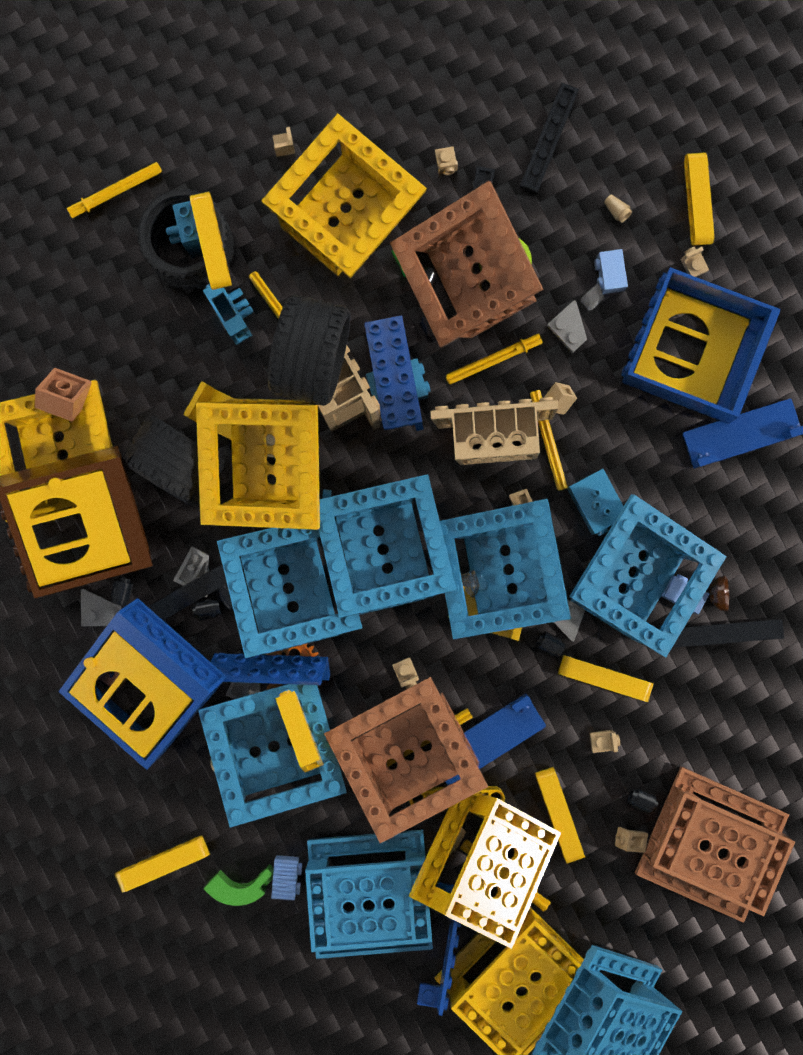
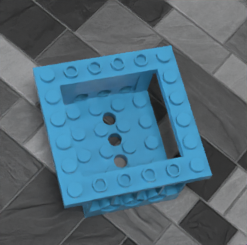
(392, 510)
(666, 545)
(536, 572)
(277, 626)
(256, 721)
(362, 930)
(624, 1024)

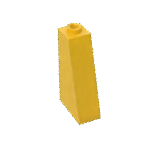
(299, 731)

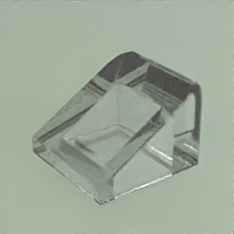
(593, 297)
(470, 583)

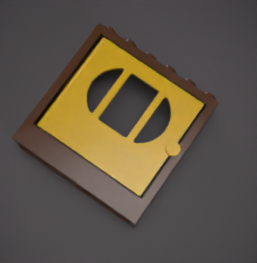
(89, 491)

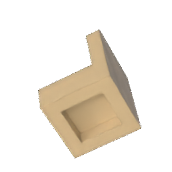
(284, 143)
(564, 395)

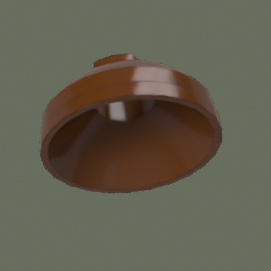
(720, 593)

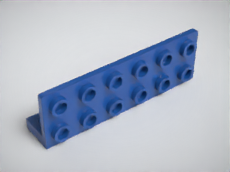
(393, 373)
(746, 433)
(273, 668)
(503, 731)
(435, 995)

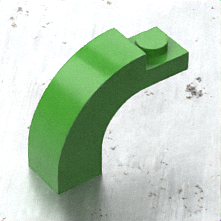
(238, 894)

